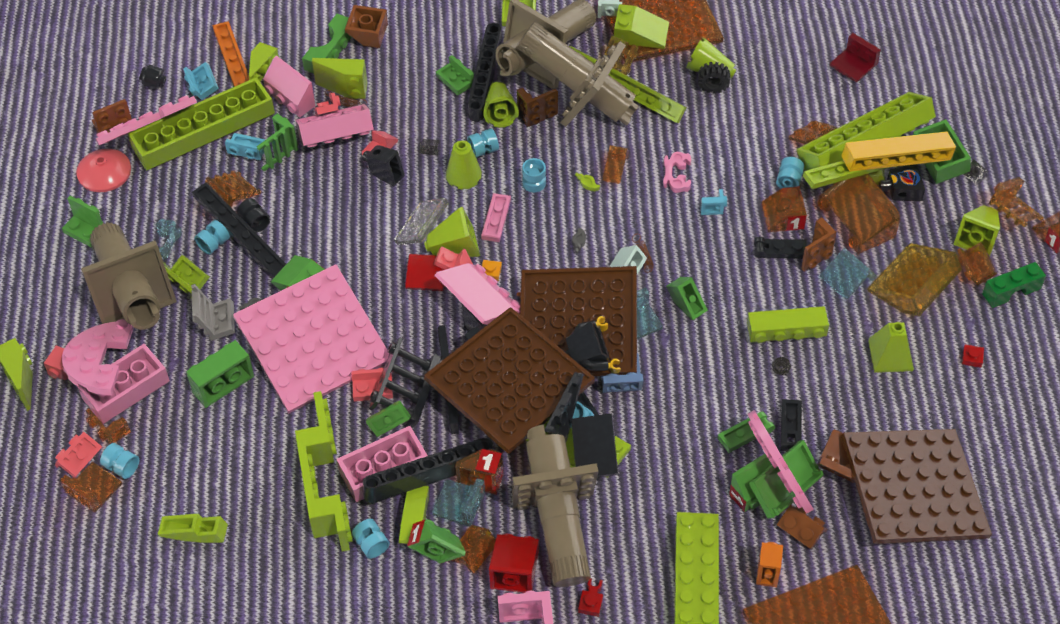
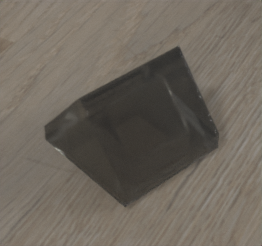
(977, 172)

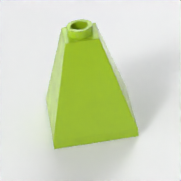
(978, 226)
(454, 234)
(891, 349)

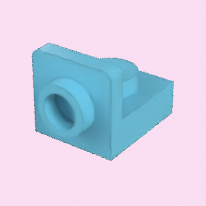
(713, 205)

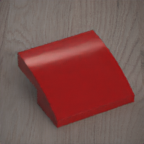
(422, 273)

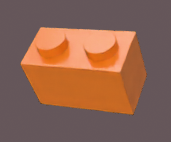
(769, 564)

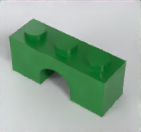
(1001, 288)

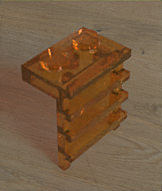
(232, 187)
(1006, 198)

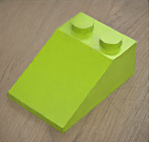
(640, 27)
(341, 76)
(17, 369)

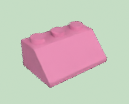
(289, 87)

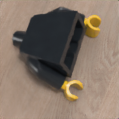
(588, 346)

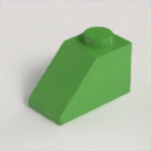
(687, 297)

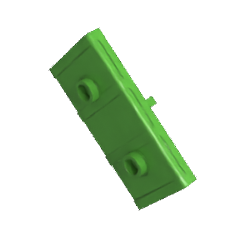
(769, 487)

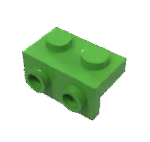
(456, 76)

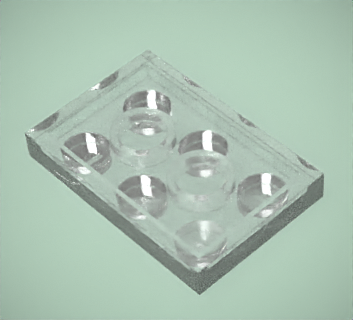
(421, 221)

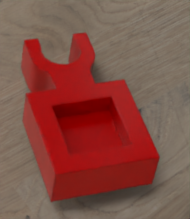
(591, 600)

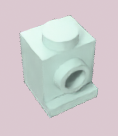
(608, 7)

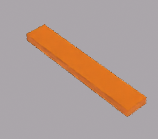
(231, 53)

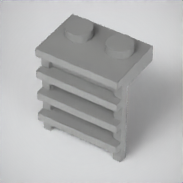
(215, 318)

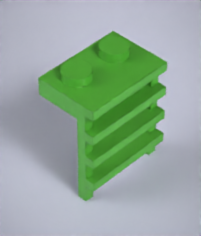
(284, 135)

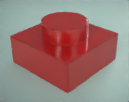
(973, 356)

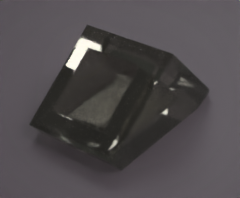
(429, 146)

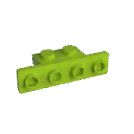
(186, 274)

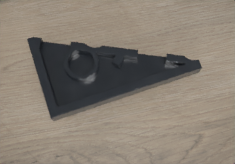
(562, 415)

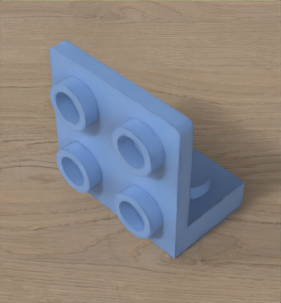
(619, 383)

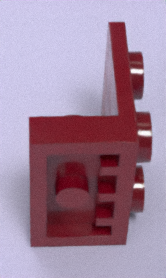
(857, 58)

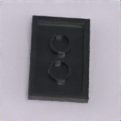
(595, 443)

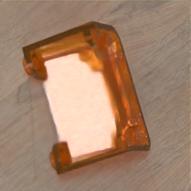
(863, 211)

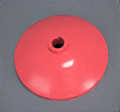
(103, 170)

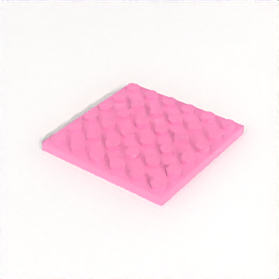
(311, 337)

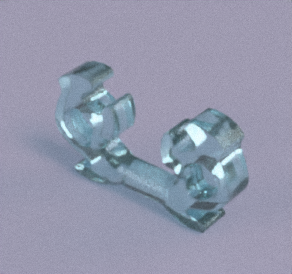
(165, 228)

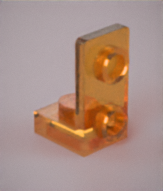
(615, 164)
(112, 433)

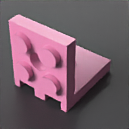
(525, 606)

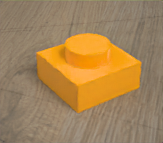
(492, 268)

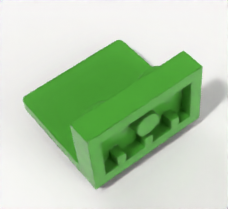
(83, 222)

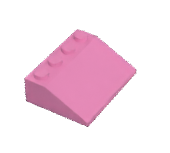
(477, 291)

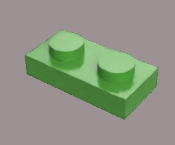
(388, 418)

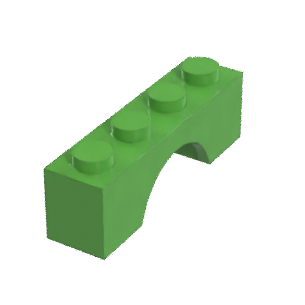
(334, 47)

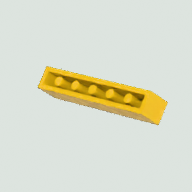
(898, 151)

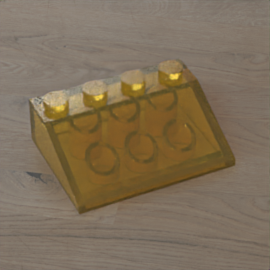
(916, 278)

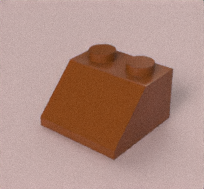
(367, 25)

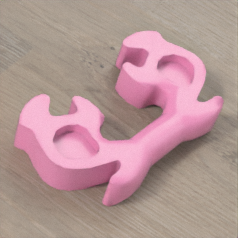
(677, 184)

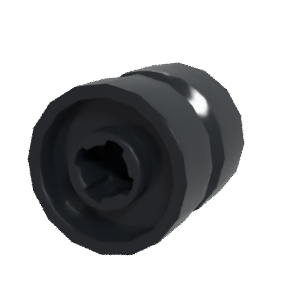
(253, 215)

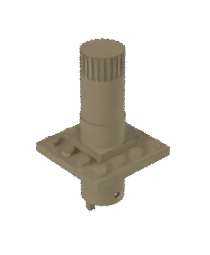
(563, 24)
(586, 79)
(127, 280)
(555, 490)

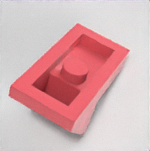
(381, 138)
(447, 259)

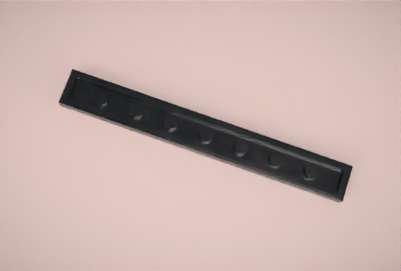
(239, 229)

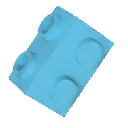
(201, 81)
(244, 146)

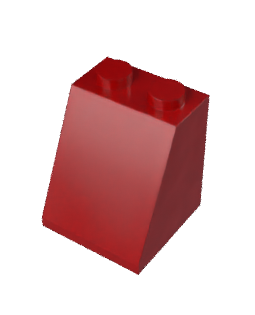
(513, 563)

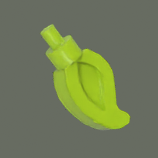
(587, 182)

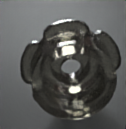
(781, 362)

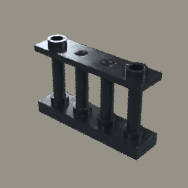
(418, 397)

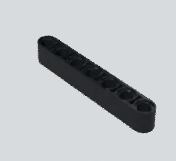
(484, 71)
(419, 472)

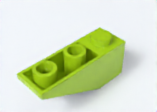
(261, 59)

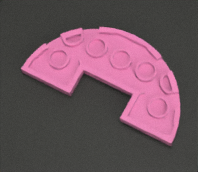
(122, 129)
(85, 354)
(777, 461)

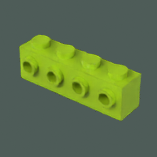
(787, 324)

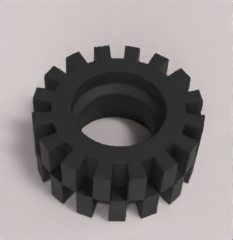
(714, 70)

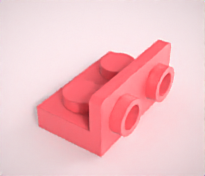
(325, 107)
(366, 381)
(78, 455)

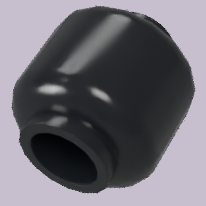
(152, 77)

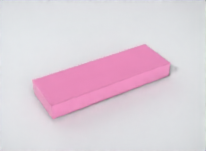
(496, 217)

